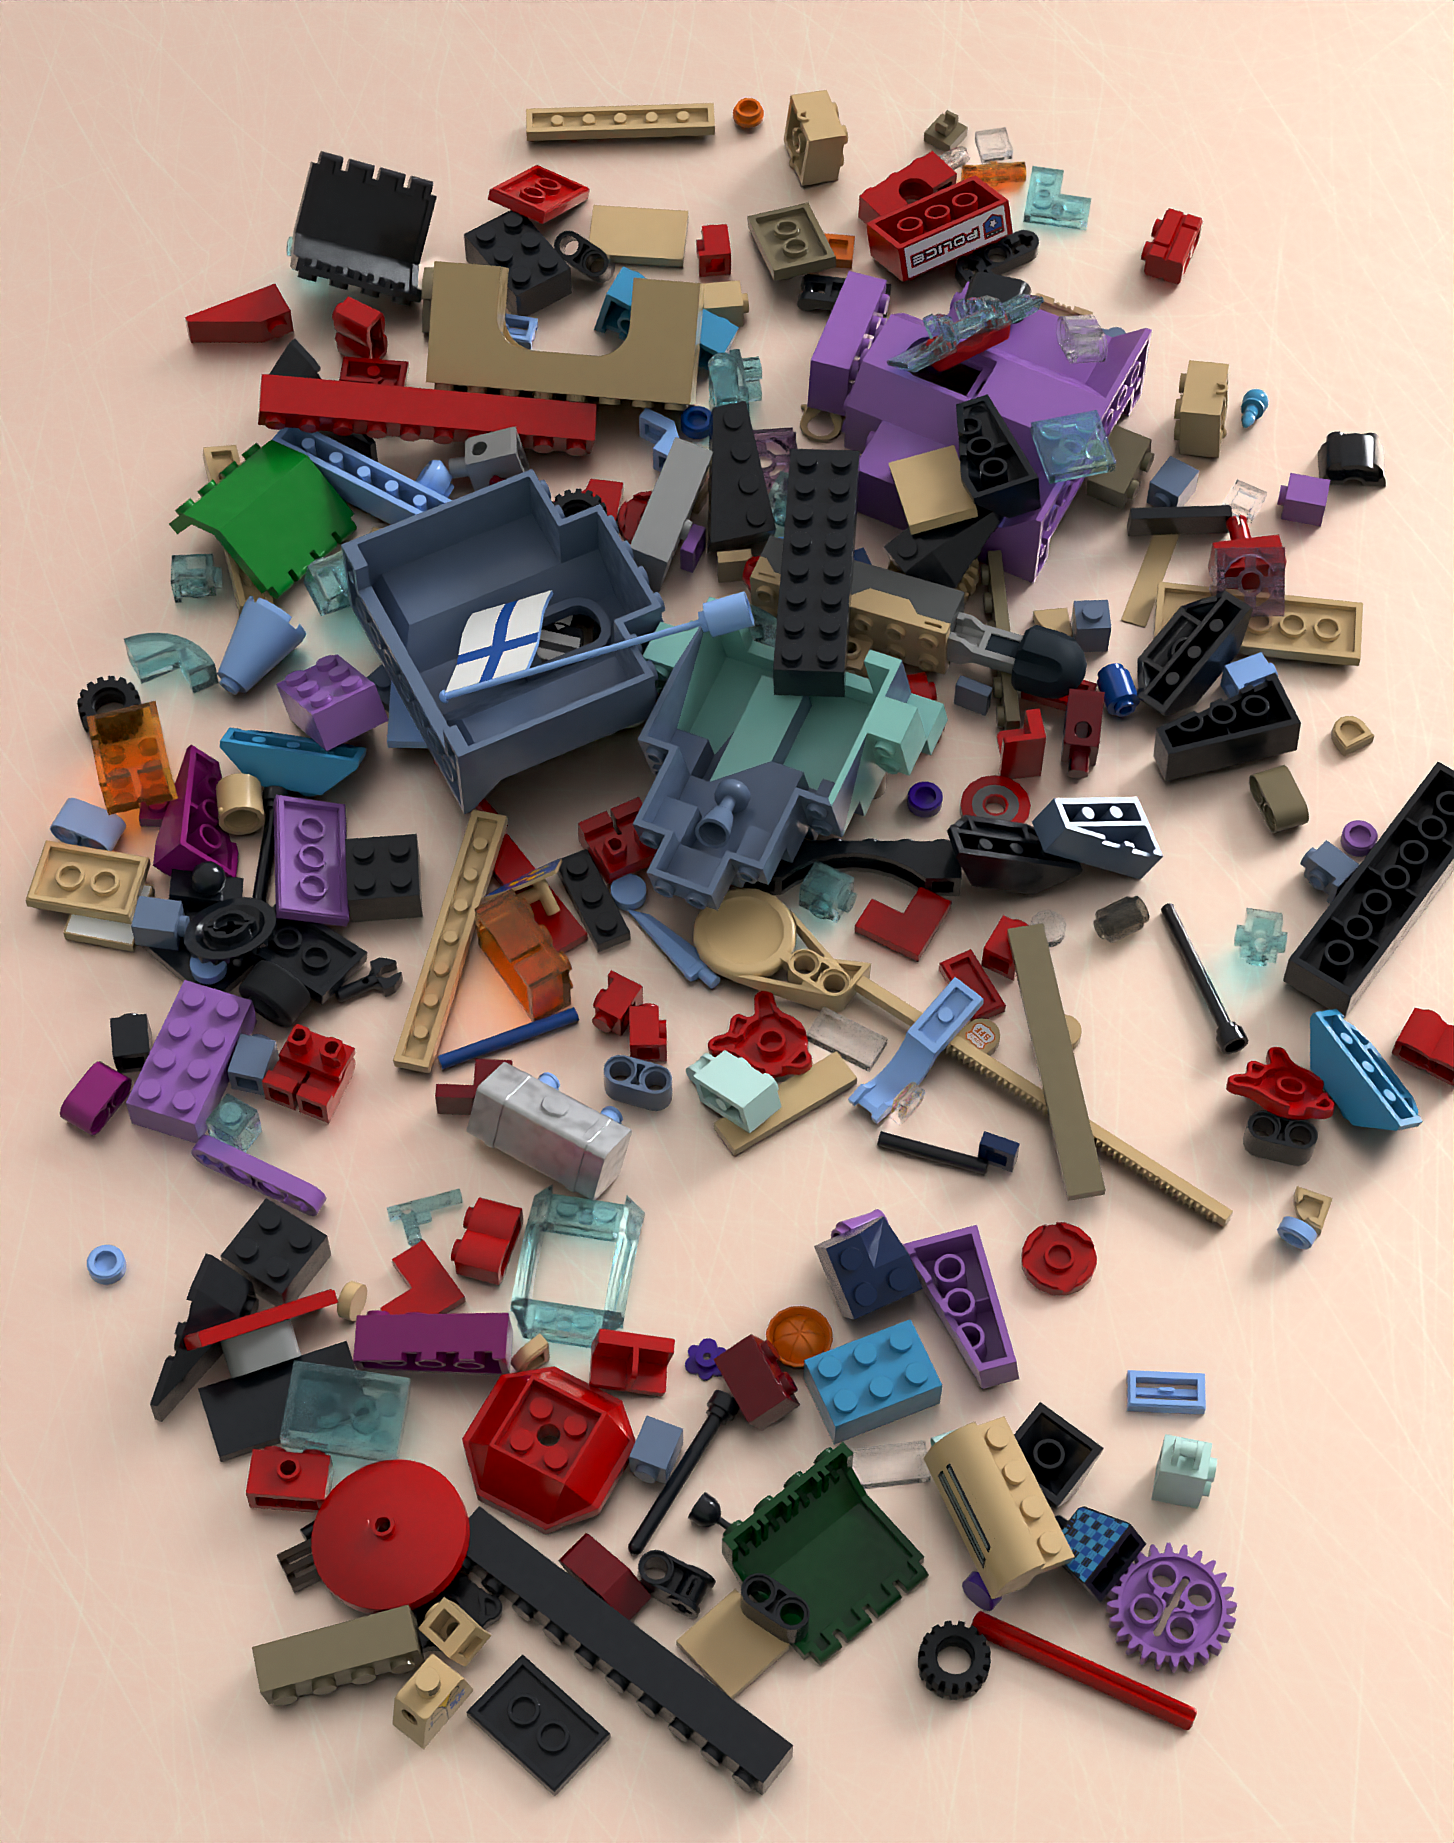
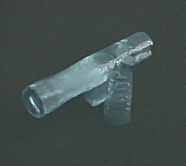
(421, 1213)

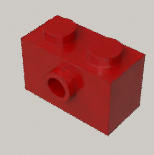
(289, 1479)

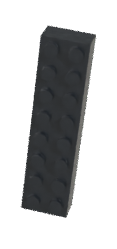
(816, 573)
(1380, 899)

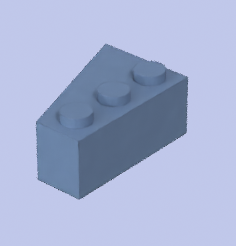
(1099, 833)

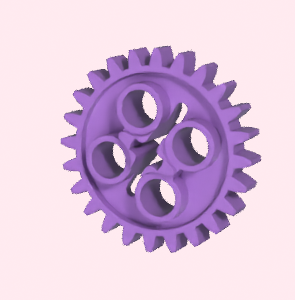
(1204, 1624)

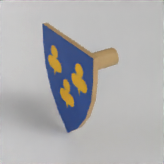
(540, 889)

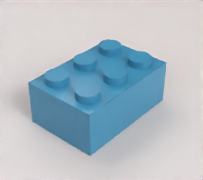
(872, 1381)

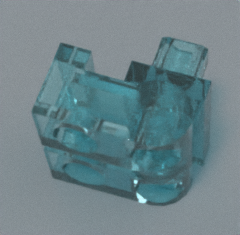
(734, 379)

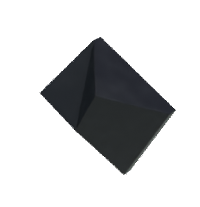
(1056, 1453)

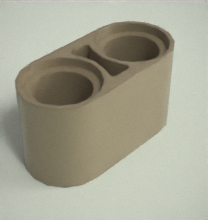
(1279, 799)

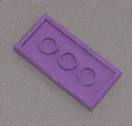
(310, 860)

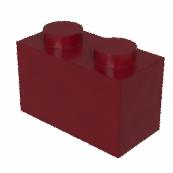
(758, 1381)

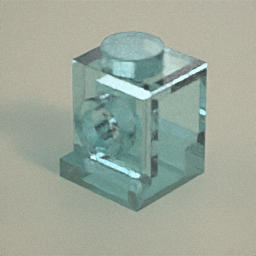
(194, 576)

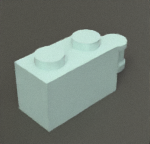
(735, 1089)
(1183, 1471)

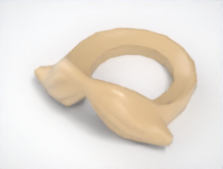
(810, 413)

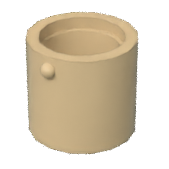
(240, 804)

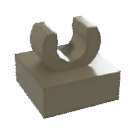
(946, 132)

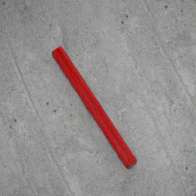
(1085, 1671)

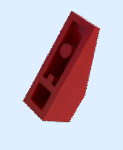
(246, 319)

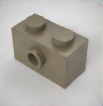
(1132, 457)

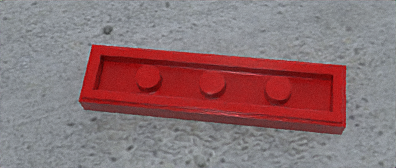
(562, 926)
(260, 1319)

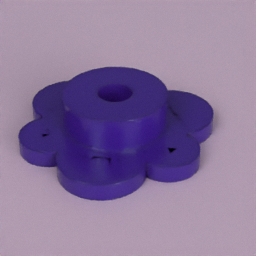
(698, 1365)

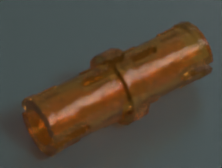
(996, 172)

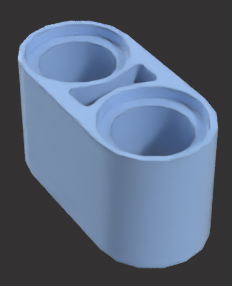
(87, 825)

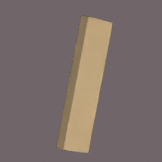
(797, 1097)

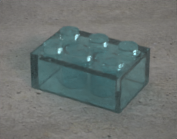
(345, 1412)

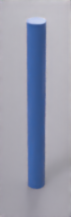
(507, 1038)

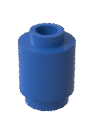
(1119, 689)

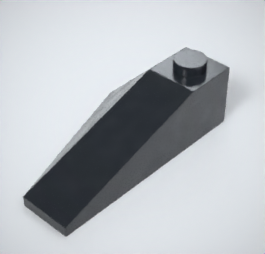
(993, 462)
(943, 552)
(216, 1298)

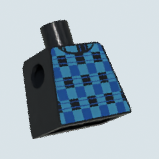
(1101, 1549)

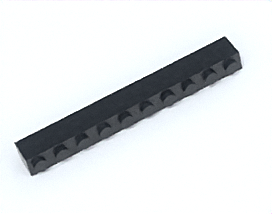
(625, 1654)

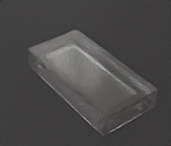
(846, 1037)
(891, 1464)

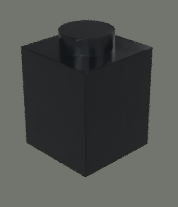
(130, 1041)

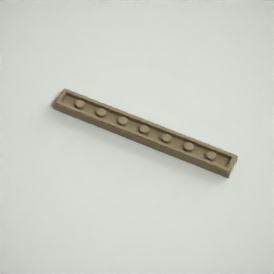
(1056, 1062)

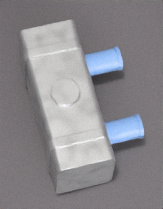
(550, 1130)

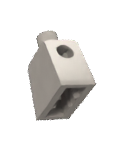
(490, 455)

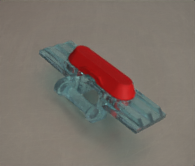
(981, 321)

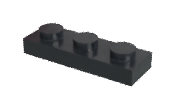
(593, 901)

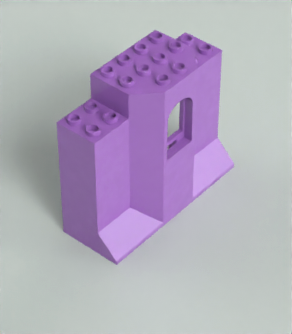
(1026, 379)

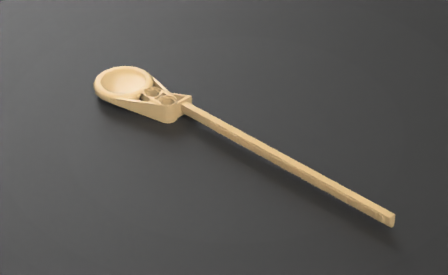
(757, 937)

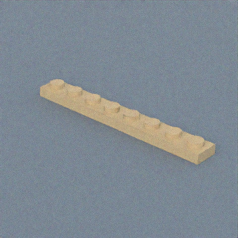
(450, 942)

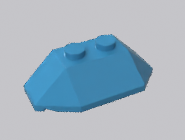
(290, 760)
(1358, 1075)

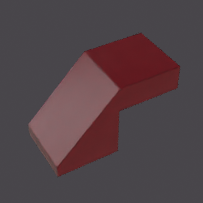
(459, 1099)
(605, 1576)

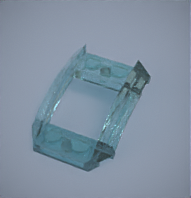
(584, 1219)

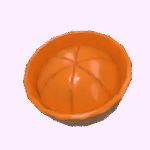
(799, 1335)

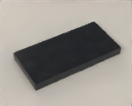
(250, 1408)

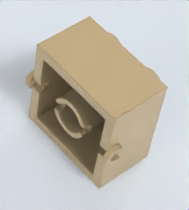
(815, 137)
(1202, 408)

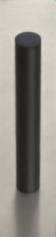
(933, 1152)

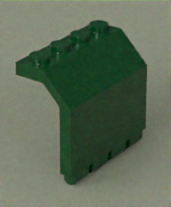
(829, 1549)

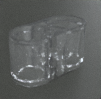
(1081, 339)

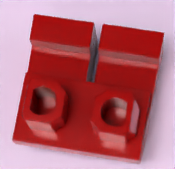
(615, 842)
(310, 1072)

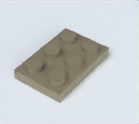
(791, 241)

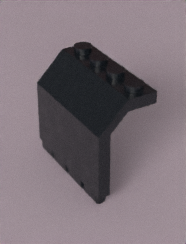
(362, 228)

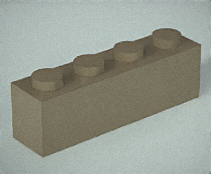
(338, 1655)

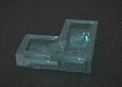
(1051, 208)

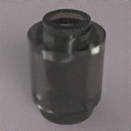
(1121, 918)

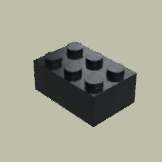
(536, 269)

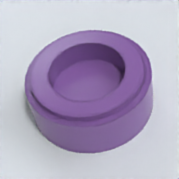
(1358, 838)

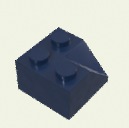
(867, 1268)

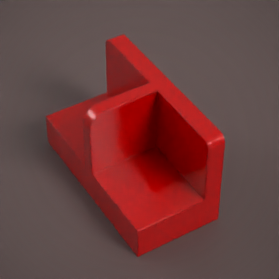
(1023, 748)
(630, 1362)

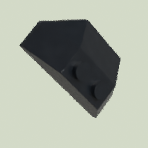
(1191, 652)
(1007, 856)

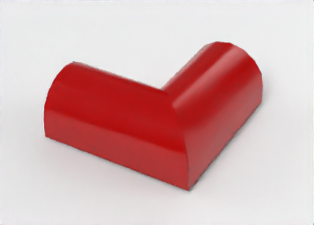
(374, 371)

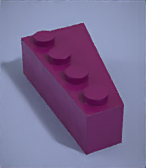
(434, 1342)

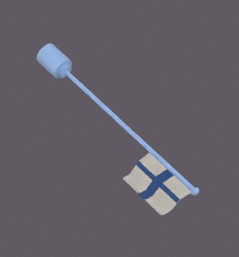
(504, 639)

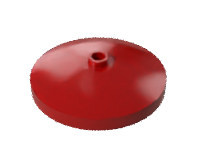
(390, 1536)

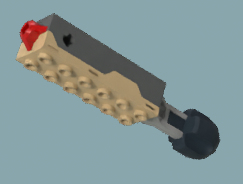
(929, 628)

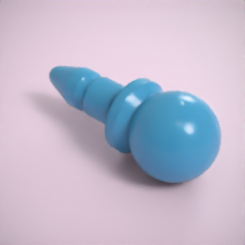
(1253, 406)

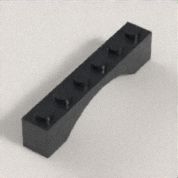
(907, 861)

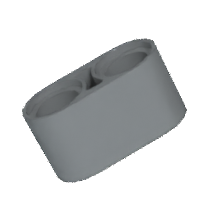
(260, 1348)

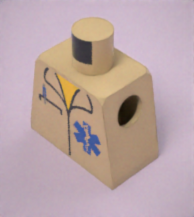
(431, 1698)

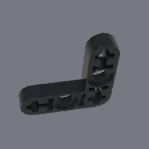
(980, 260)

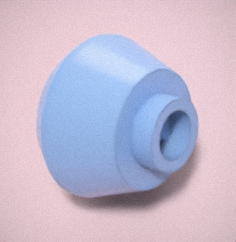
(436, 477)

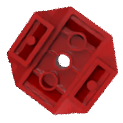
(540, 1482)

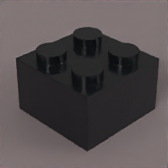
(383, 878)
(277, 1253)

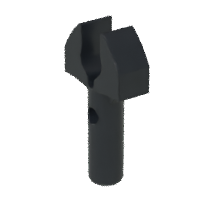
(373, 981)

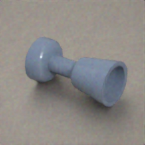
(716, 825)

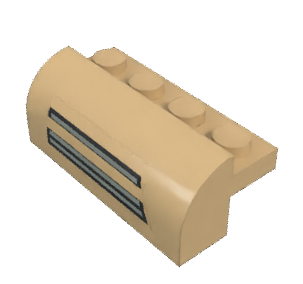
(997, 1505)

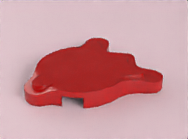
(767, 1040)
(1283, 1087)

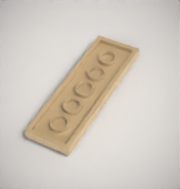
(1307, 632)

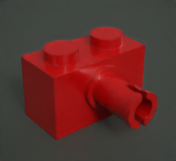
(1241, 537)

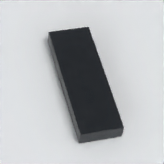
(1178, 520)

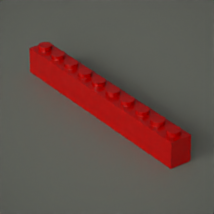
(423, 413)

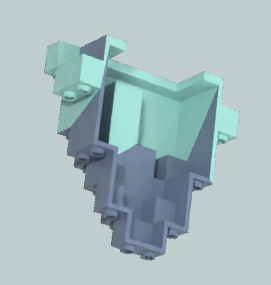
(799, 756)

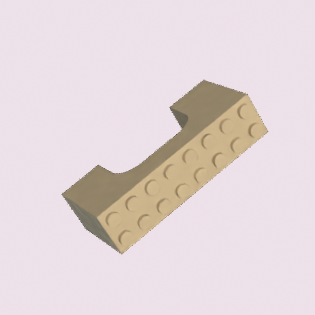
(476, 350)

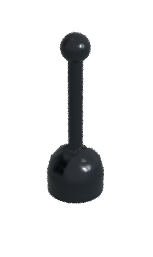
(707, 1512)

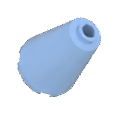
(257, 645)

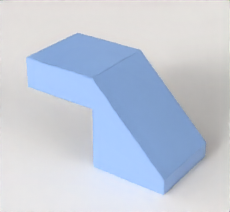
(658, 431)

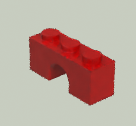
(913, 182)

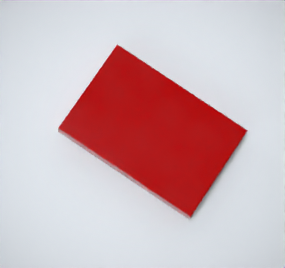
(539, 194)

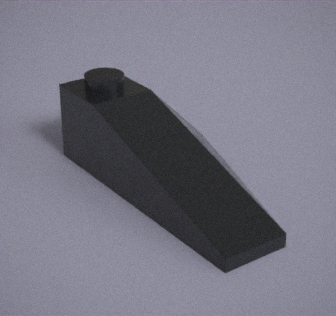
(299, 363)

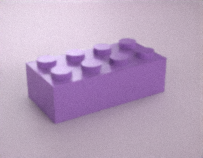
(844, 338)
(190, 1061)

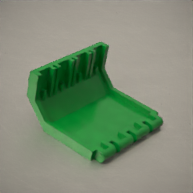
(271, 515)

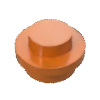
(748, 113)

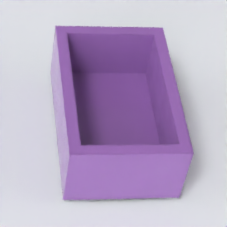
(332, 701)

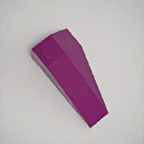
(191, 822)

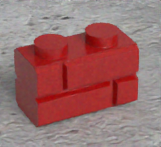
(1172, 245)

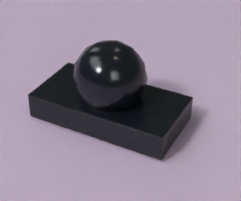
(204, 885)

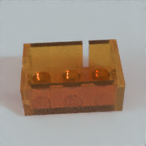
(131, 757)
(524, 955)

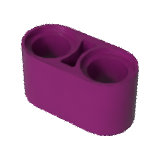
(95, 1098)

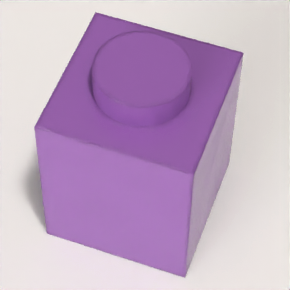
(1304, 499)

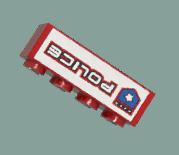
(939, 228)

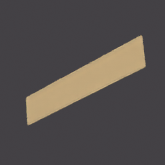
(1151, 572)

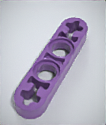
(258, 1175)

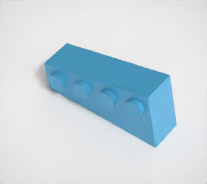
(615, 315)

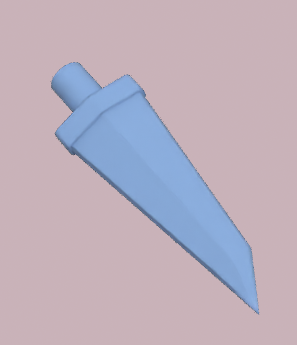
(677, 949)

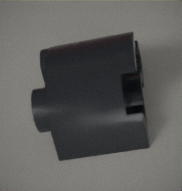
(1352, 457)

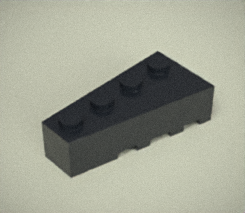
(736, 484)
(1230, 732)

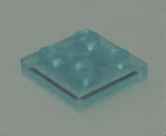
(1073, 446)

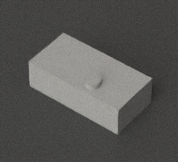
(669, 509)

